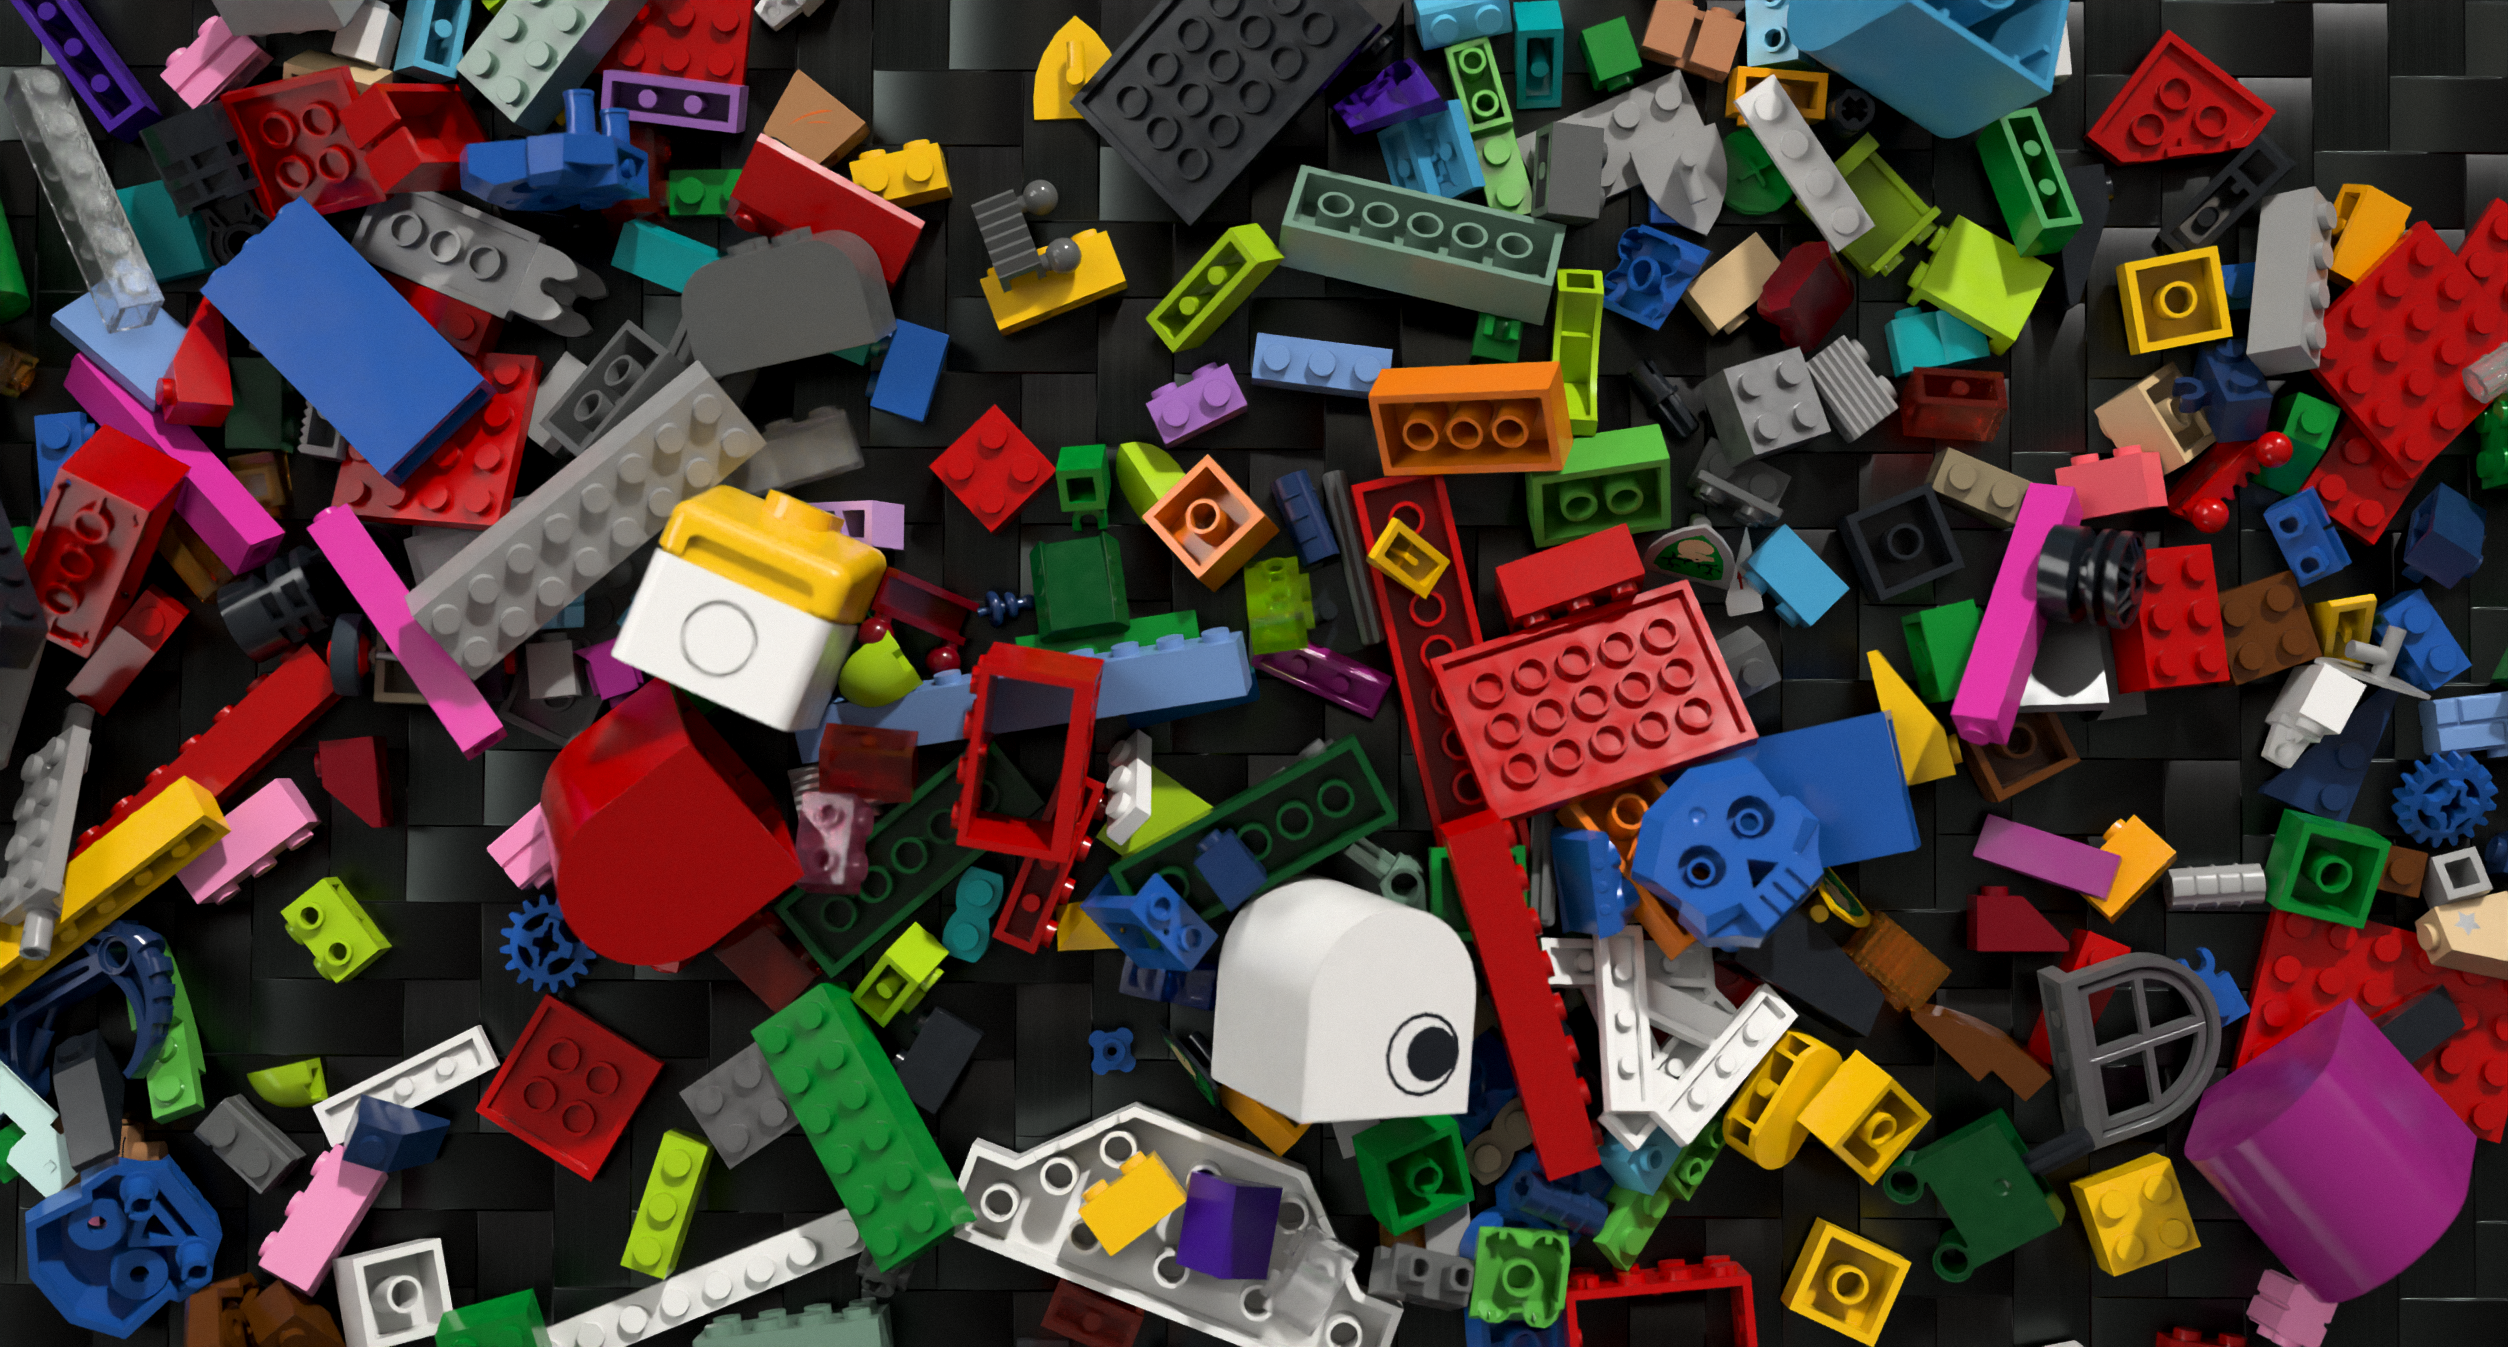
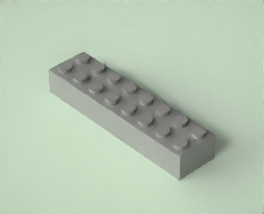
(583, 521)

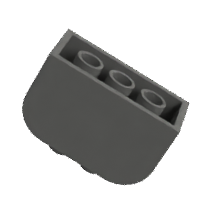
(786, 300)

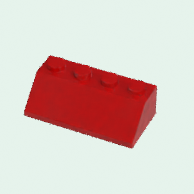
(789, 191)

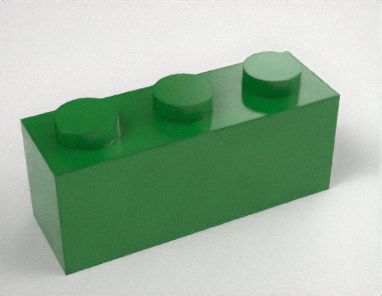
(2029, 183)

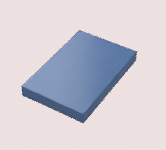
(131, 356)

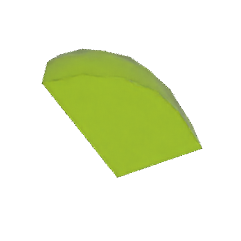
(1145, 474)
(878, 674)
(291, 1084)

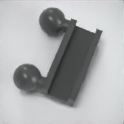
(1010, 240)

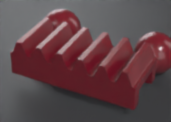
(923, 607)

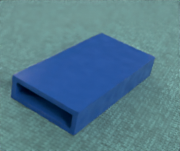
(348, 341)
(1844, 776)

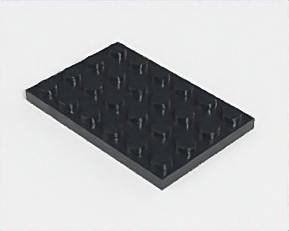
(1216, 86)

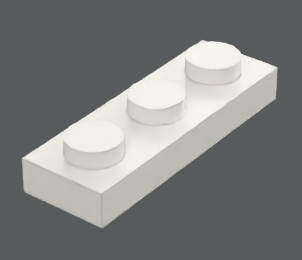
(1129, 786)

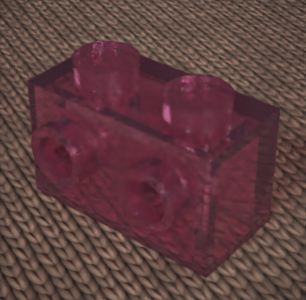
(833, 842)

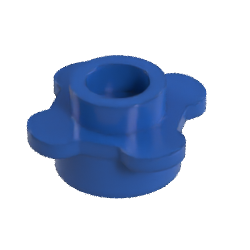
(1103, 1060)

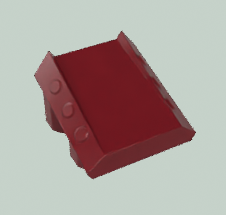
(1806, 295)

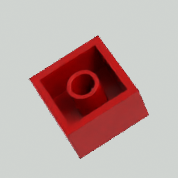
(995, 470)

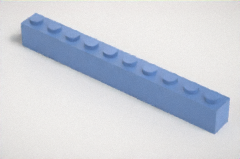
(1132, 682)

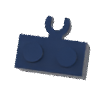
(2227, 390)
(2445, 538)

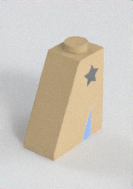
(2468, 935)

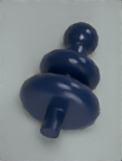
(995, 609)

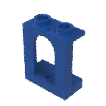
(1153, 910)

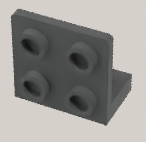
(1748, 489)

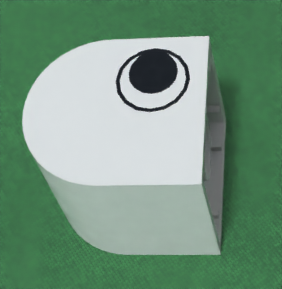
(1343, 1005)

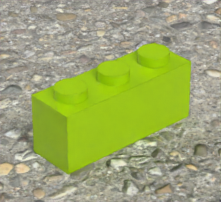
(1215, 287)
(668, 1203)

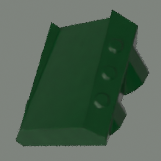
(1079, 588)

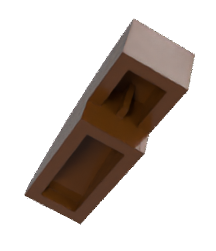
(1984, 1048)

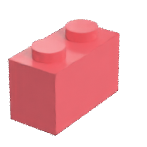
(2117, 484)

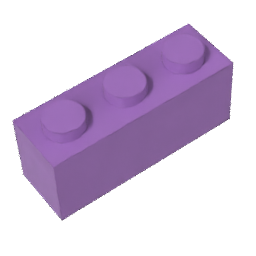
(676, 100)

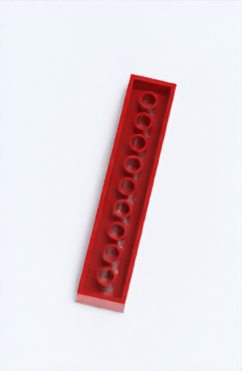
(1424, 630)

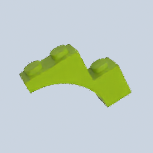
(1575, 342)

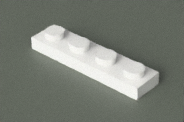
(1804, 163)
(413, 1080)

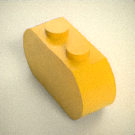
(1782, 1084)

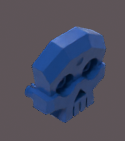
(561, 167)
(1700, 827)
(90, 1266)

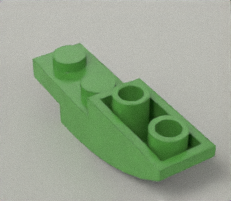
(1490, 122)
(176, 1074)
(1638, 1214)

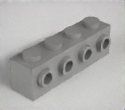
(2291, 281)

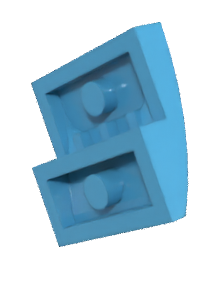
(1433, 154)

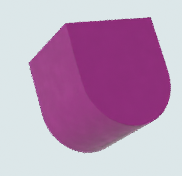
(2335, 1154)

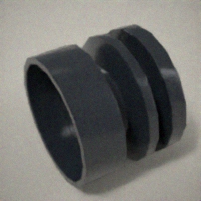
(2091, 576)

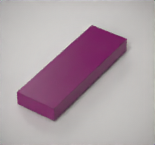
(1329, 676)
(2047, 857)

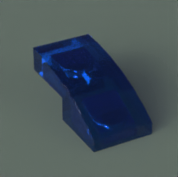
(1185, 988)

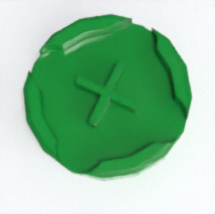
(1753, 179)

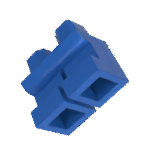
(2299, 531)

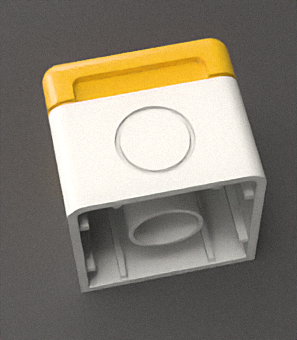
(752, 604)

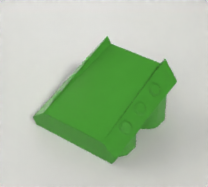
(1519, 1275)

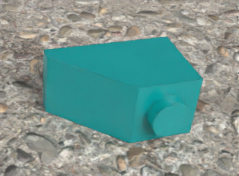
(1537, 54)

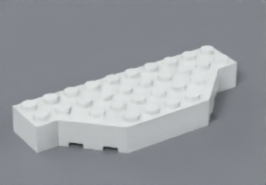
(1032, 1201)

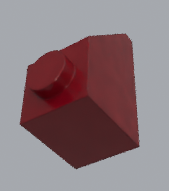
(358, 776)
(2008, 924)

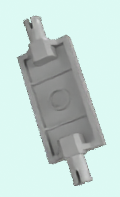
(43, 833)

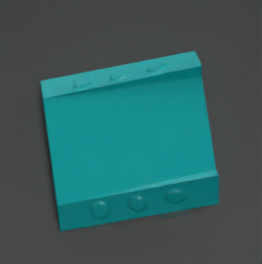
(170, 243)

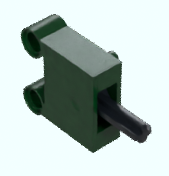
(1988, 1188)

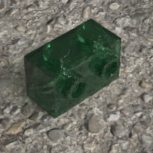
(261, 409)

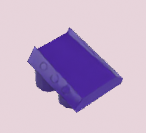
(1395, 96)

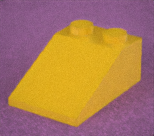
(1921, 736)

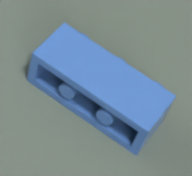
(1317, 365)

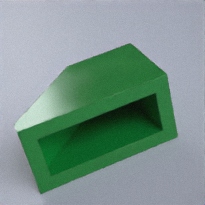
(2309, 427)

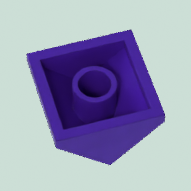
(1228, 1227)

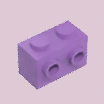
(1197, 405)

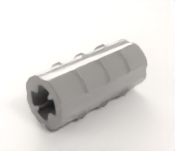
(2214, 886)

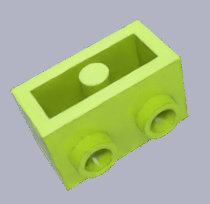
(335, 930)
(900, 974)

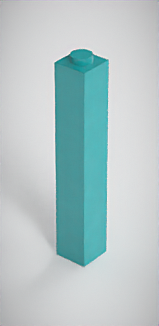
(672, 260)

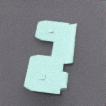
(42, 1152)

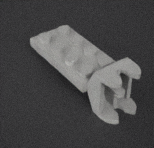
(478, 260)

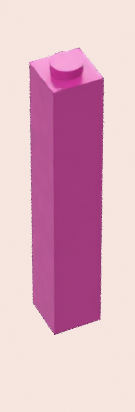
(211, 497)
(2012, 622)
(425, 661)

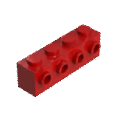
(1046, 883)

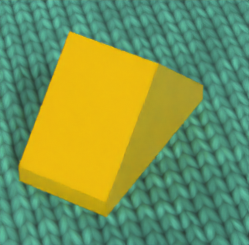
(1407, 558)
(2341, 621)

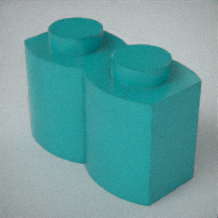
(1932, 341)
(977, 901)

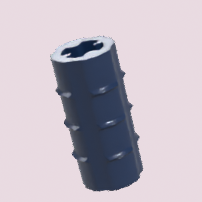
(1304, 518)
(1558, 1203)

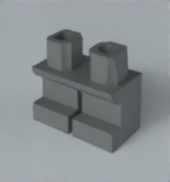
(1421, 1276)

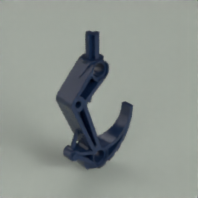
(118, 954)

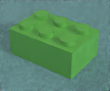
(1603, 484)

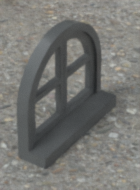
(2079, 1059)

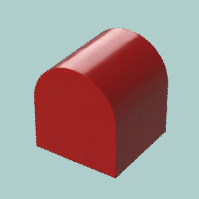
(660, 832)

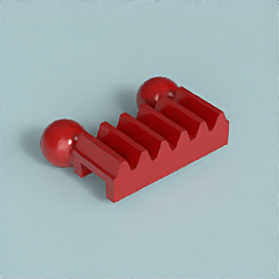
(2224, 465)

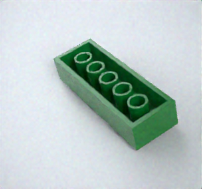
(863, 1126)

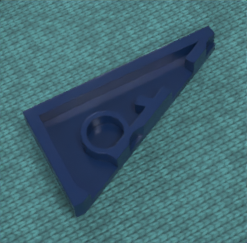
(2331, 772)

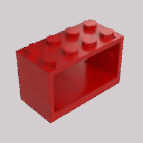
(100, 535)
(1014, 833)
(1670, 1276)

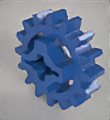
(2444, 798)
(544, 961)

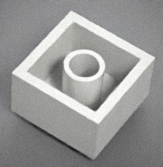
(392, 1293)

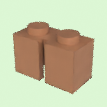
(1692, 38)

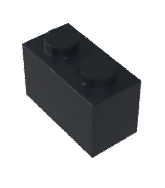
(936, 1056)

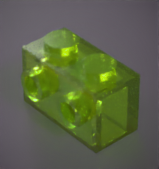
(1277, 605)

